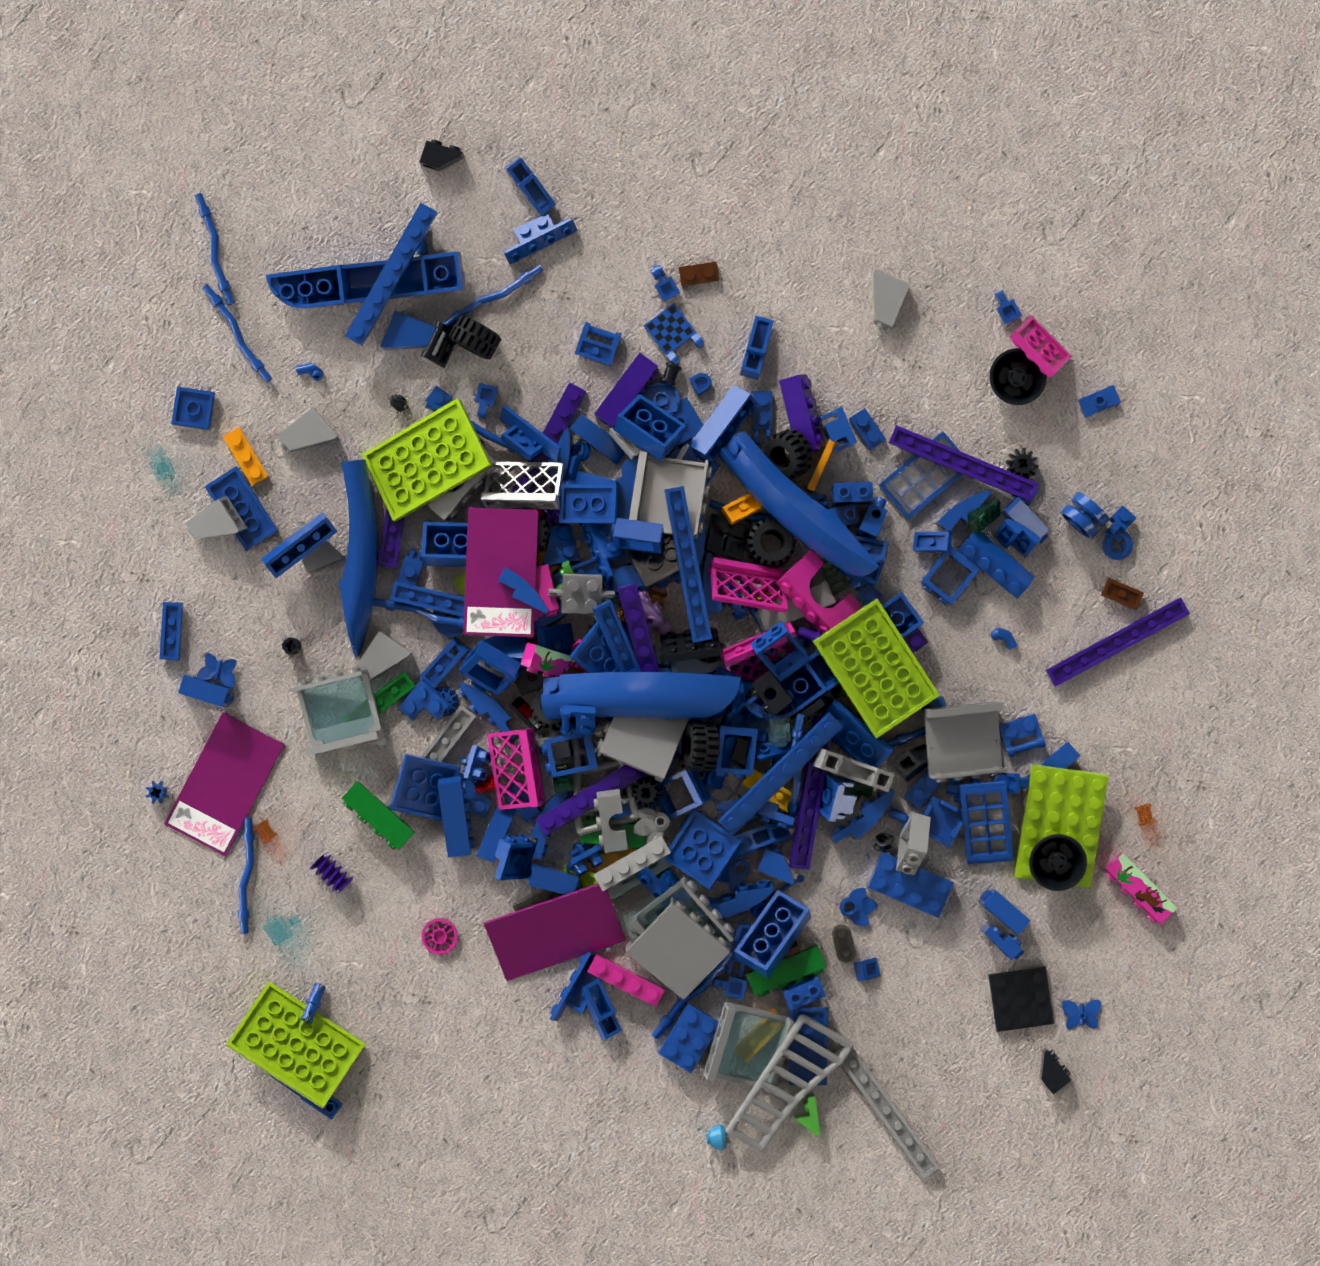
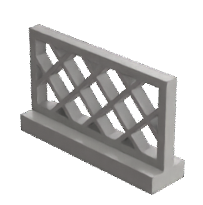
(523, 500)

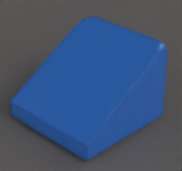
(866, 969)

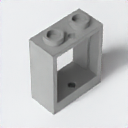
(913, 843)

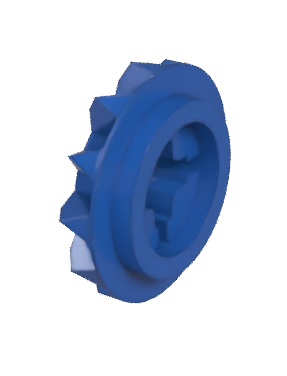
(1126, 546)
(449, 695)

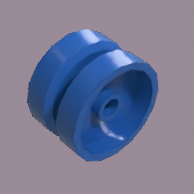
(1084, 515)

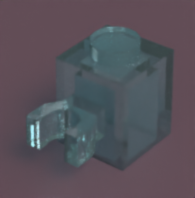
(778, 732)
(278, 929)

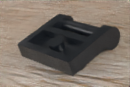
(444, 346)

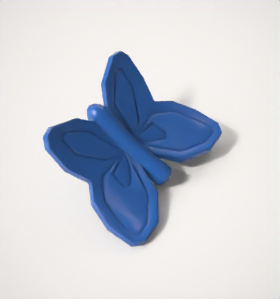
(218, 668)
(1081, 1015)

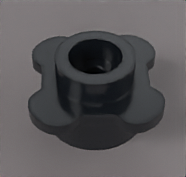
(399, 402)
(881, 838)

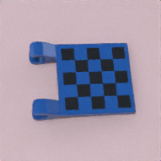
(671, 330)

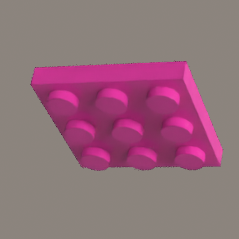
(1040, 346)

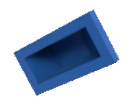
(776, 865)

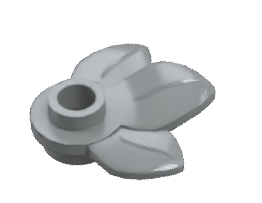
(648, 824)

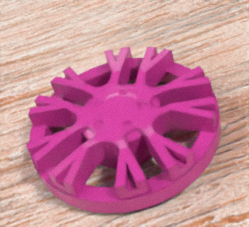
(439, 936)

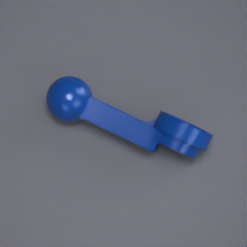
(575, 461)

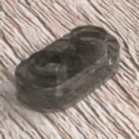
(844, 942)

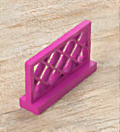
(749, 574)
(743, 650)
(530, 764)

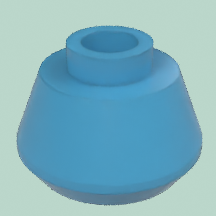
(717, 1137)

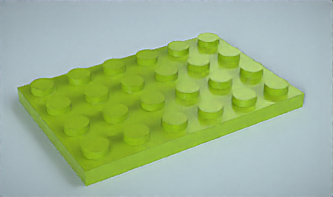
(427, 459)
(876, 668)
(1063, 804)
(297, 1053)

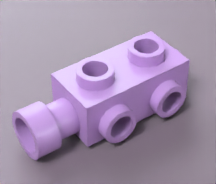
(654, 614)

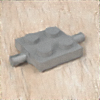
(580, 593)

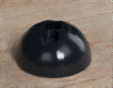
(1025, 373)
(1055, 872)

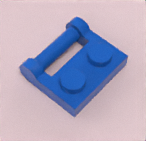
(596, 350)
(584, 720)
(1018, 729)

